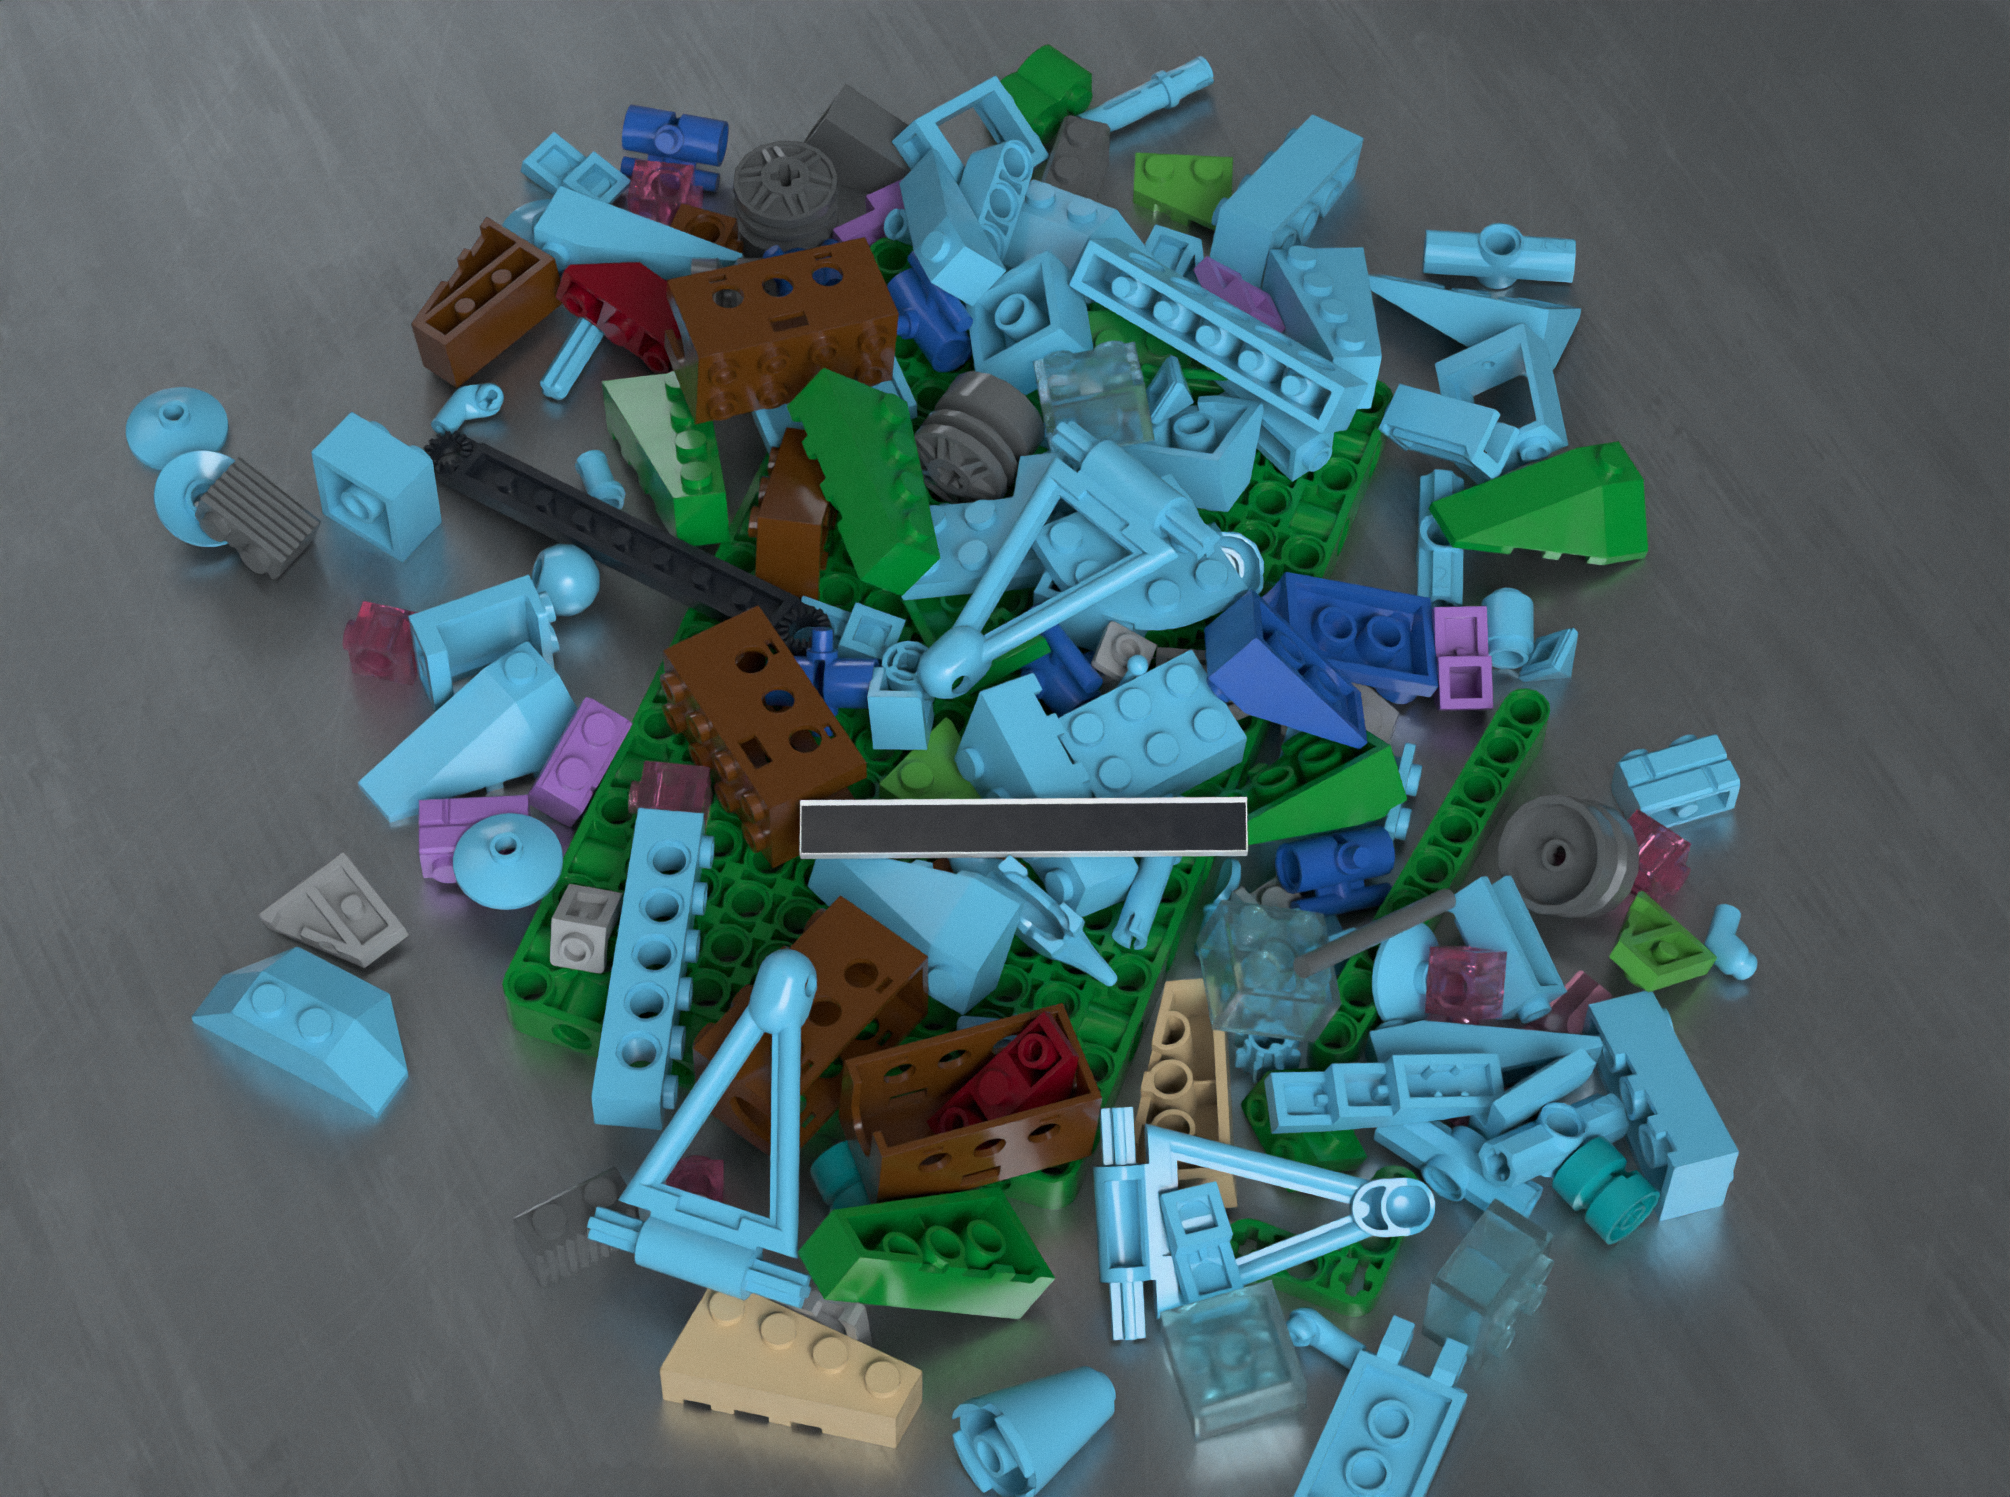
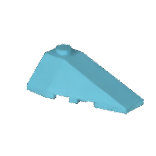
(950, 917)

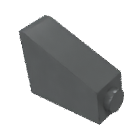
(859, 142)

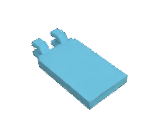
(1388, 1423)

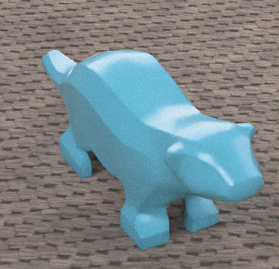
(1044, 924)

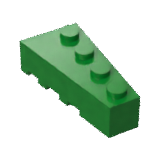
(671, 455)
(870, 476)
(930, 1254)

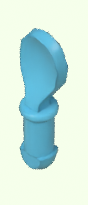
(1227, 882)

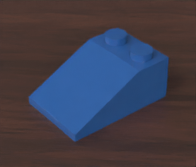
(1279, 675)

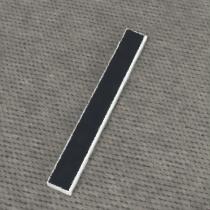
(1023, 827)

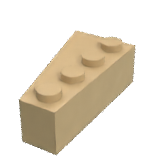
(1188, 1082)
(789, 1369)

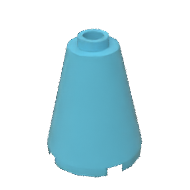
(1031, 1430)

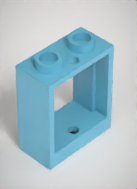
(996, 111)
(1509, 355)

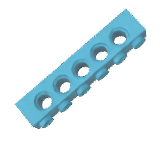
(1219, 335)
(640, 1095)

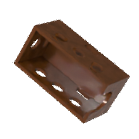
(776, 345)
(719, 704)
(860, 977)
(904, 1157)

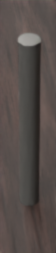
(1374, 933)

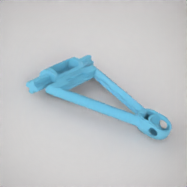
(1116, 497)
(1133, 1229)
(704, 1237)

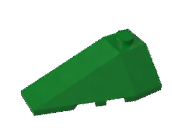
(1567, 504)
(1320, 788)

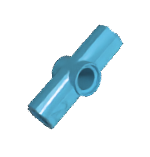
(1499, 256)
(1436, 561)
(1551, 1139)
(1452, 1164)

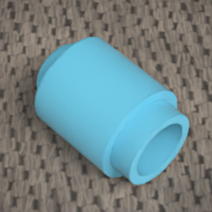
(1509, 627)

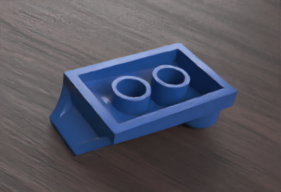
(1364, 632)

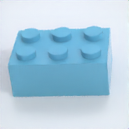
(1154, 734)

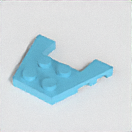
(974, 532)

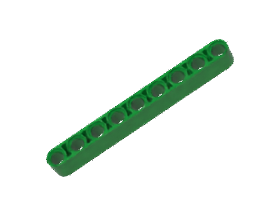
(1442, 859)

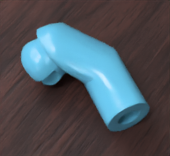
(468, 404)
(1731, 952)
(1312, 1328)

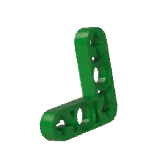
(1334, 1269)

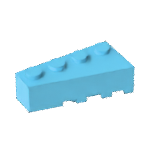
(1284, 197)
(1328, 307)
(1017, 754)
(1672, 1121)

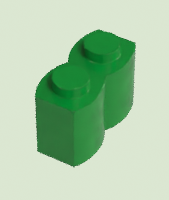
(1048, 90)

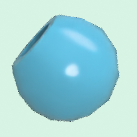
(567, 577)

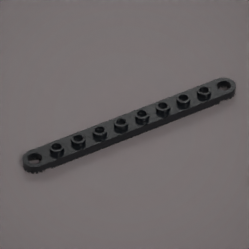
(618, 538)

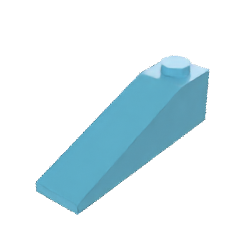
(594, 232)
(947, 232)
(1519, 1050)

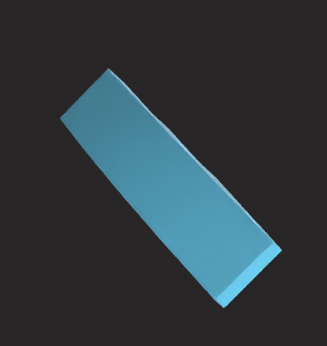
(1384, 1094)

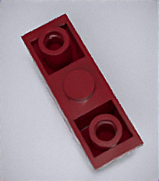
(625, 304)
(1025, 1075)

